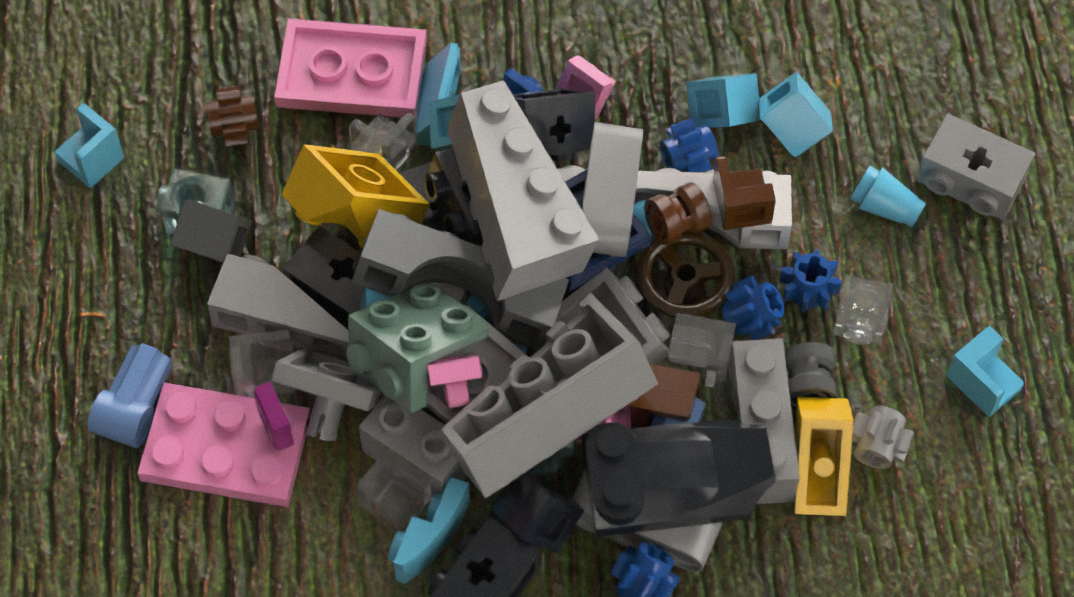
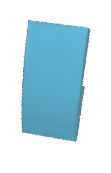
(426, 539)

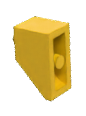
(823, 455)

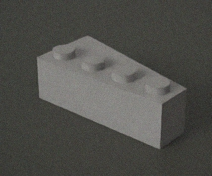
(517, 195)
(550, 398)

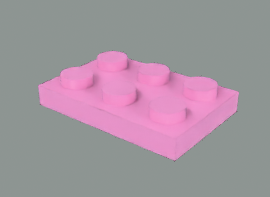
(351, 68)
(220, 446)

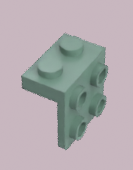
(403, 334)

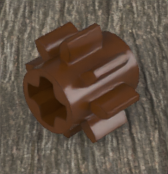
(232, 115)

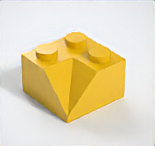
(349, 189)

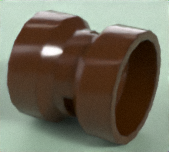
(677, 213)

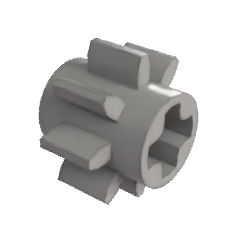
(880, 437)

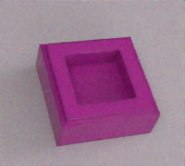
(273, 416)

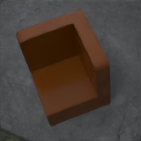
(742, 196)
(669, 399)

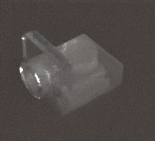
(863, 310)

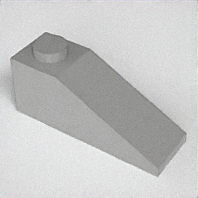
(260, 299)

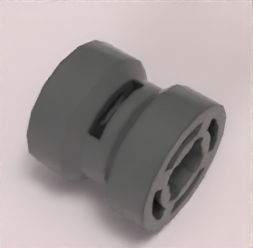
(810, 371)

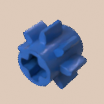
(689, 147)
(806, 293)
(753, 308)
(645, 572)

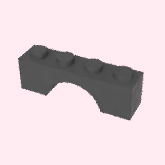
(411, 254)

